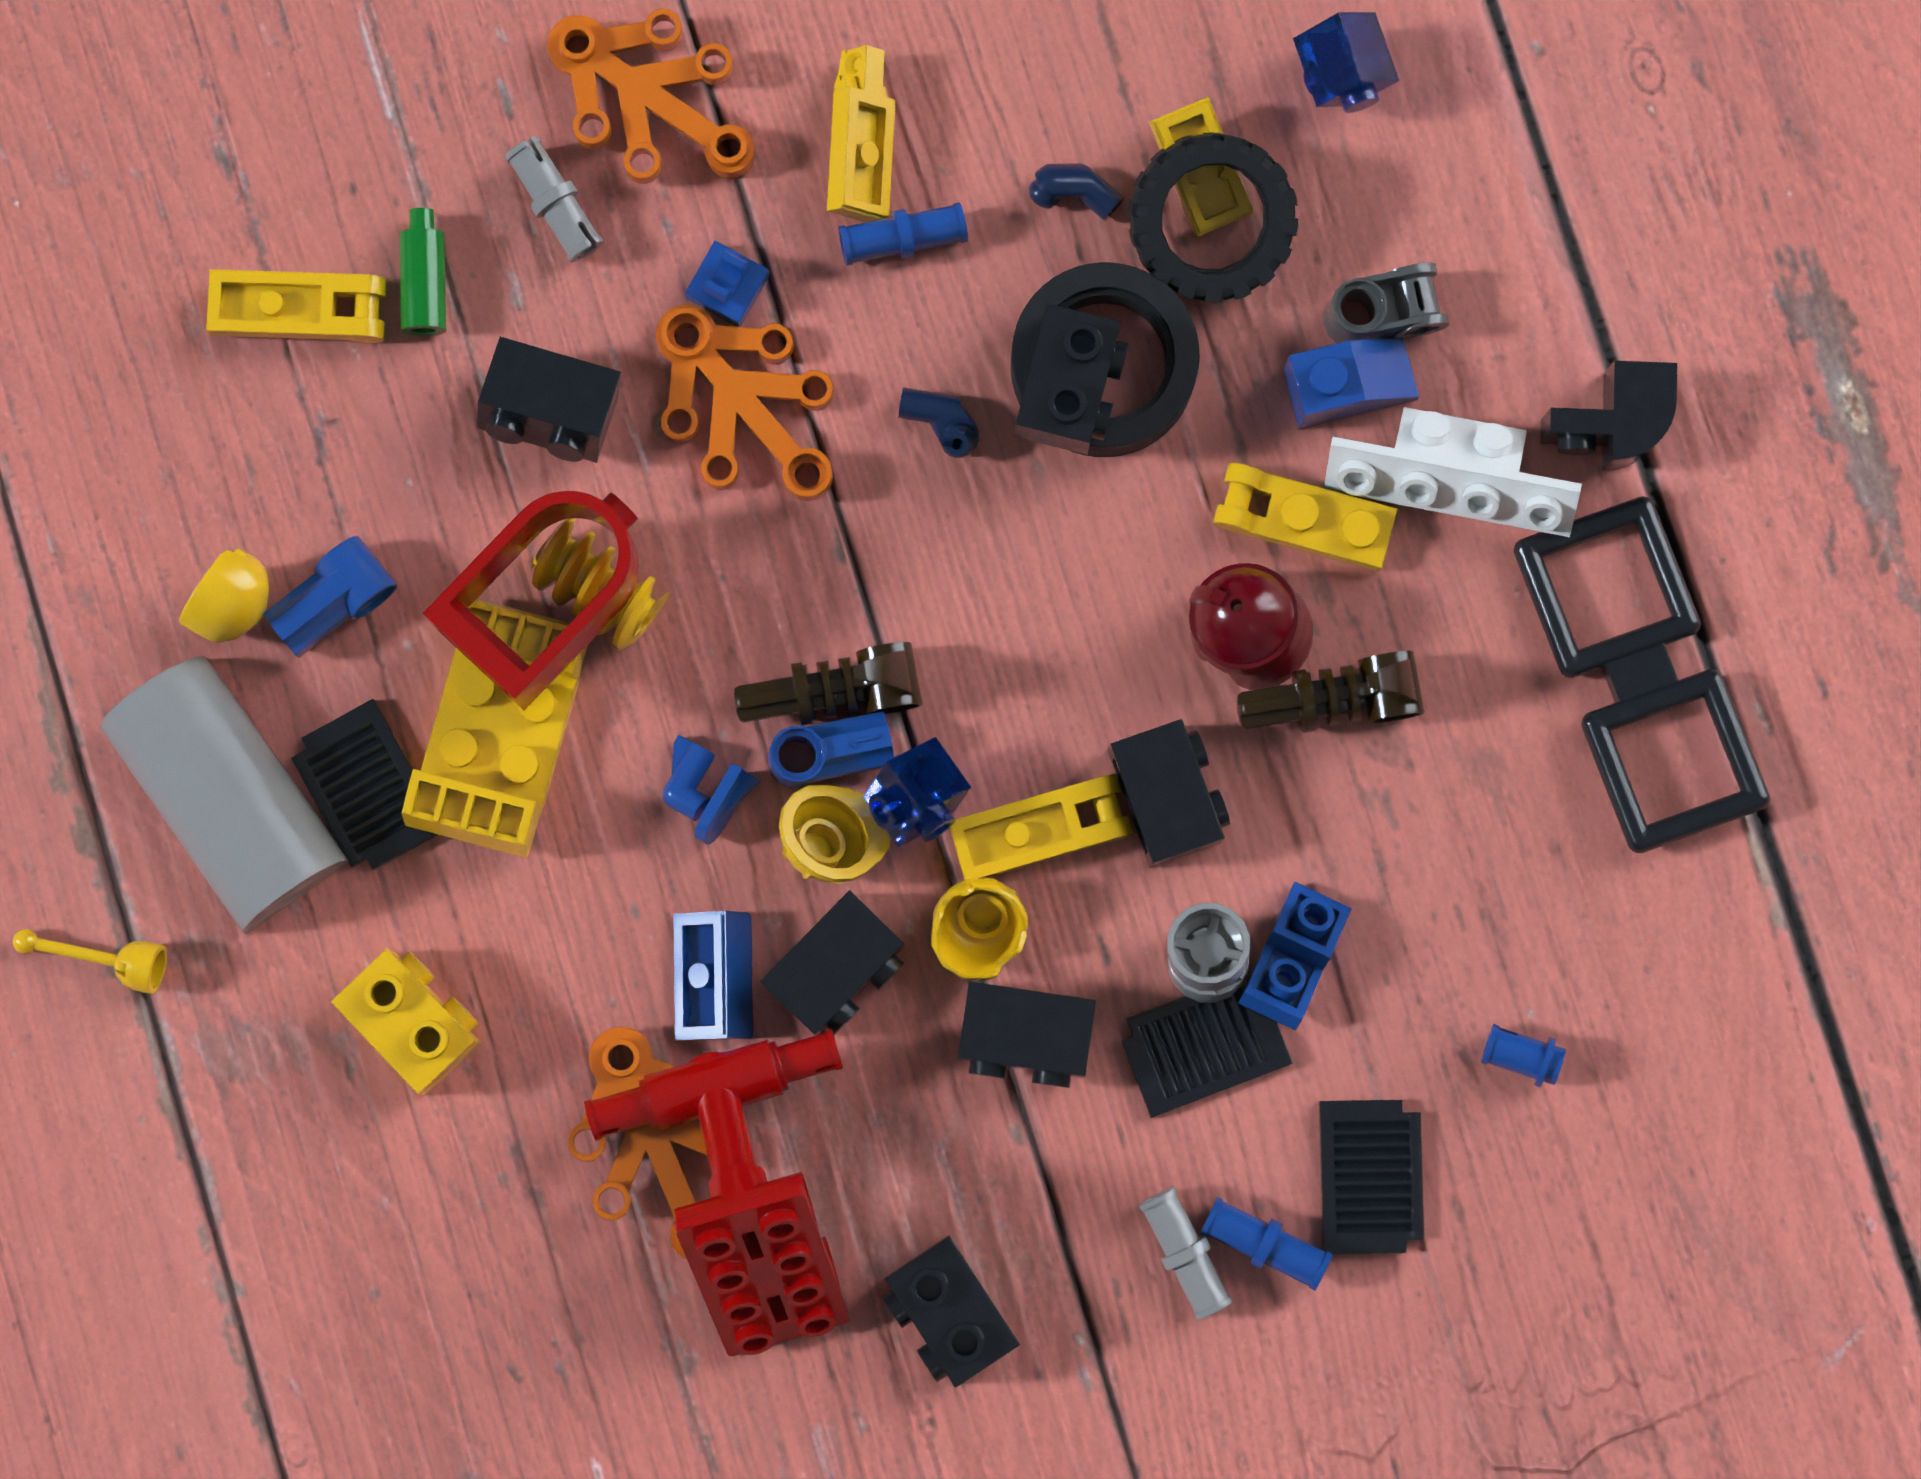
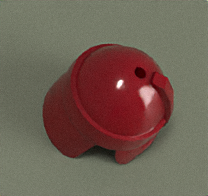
(1263, 638)

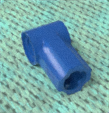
(344, 586)
(837, 747)

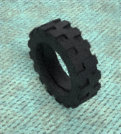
(1274, 239)

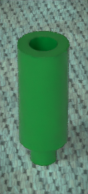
(422, 275)

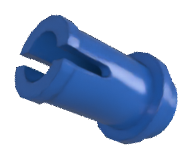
(1524, 1055)

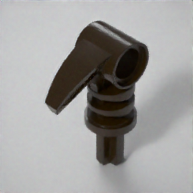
(882, 679)
(1384, 688)

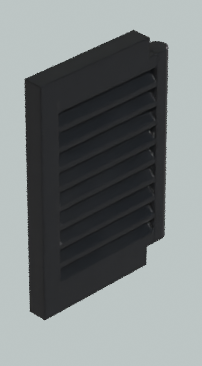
(360, 785)
(1200, 1049)
(1370, 1176)

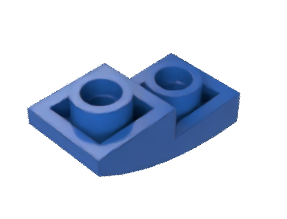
(1295, 956)

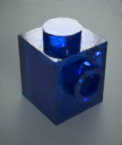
(1346, 61)
(917, 793)

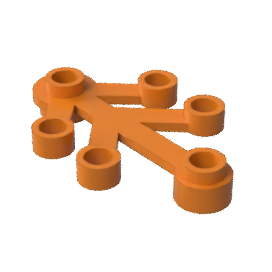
(642, 89)
(738, 394)
(641, 1138)

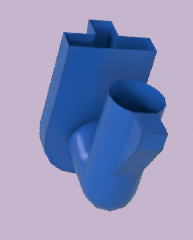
(680, 792)

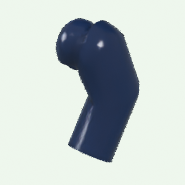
(1074, 181)
(946, 416)

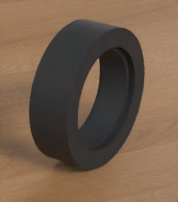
(1159, 307)

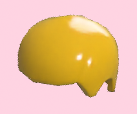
(228, 598)
(978, 928)

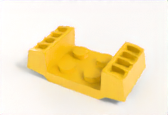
(486, 755)

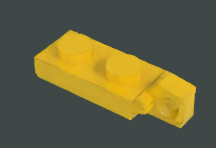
(861, 137)

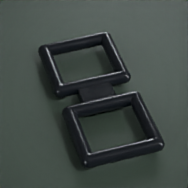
(1642, 676)

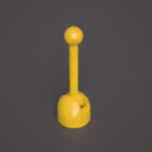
(136, 965)

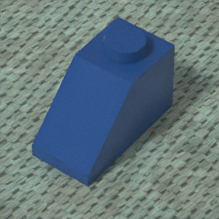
(1348, 380)

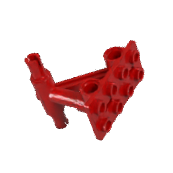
(755, 1238)

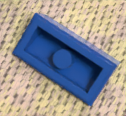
(713, 975)

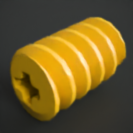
(583, 575)

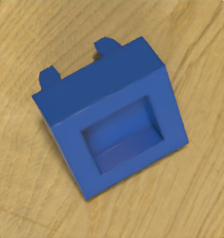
(727, 284)

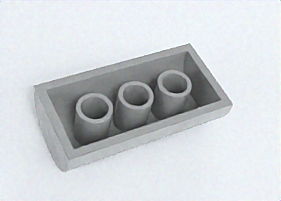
(222, 791)

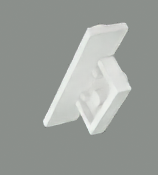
(1454, 470)

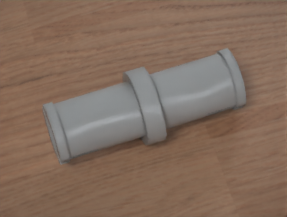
(554, 199)
(1185, 1253)

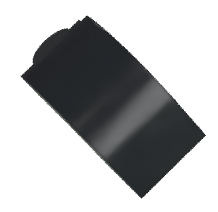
(1634, 415)

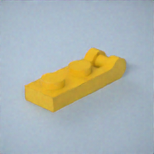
(294, 305)
(1306, 517)
(1038, 828)

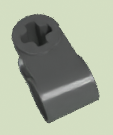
(1397, 302)

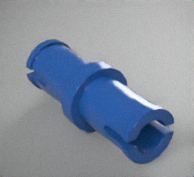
(903, 234)
(1266, 1243)

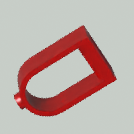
(483, 647)

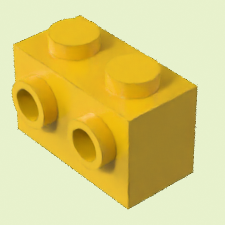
(408, 1020)

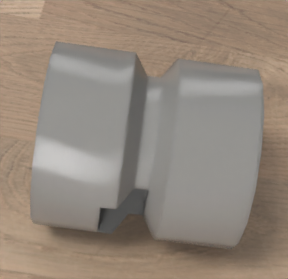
(1208, 952)

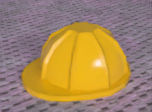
(831, 834)

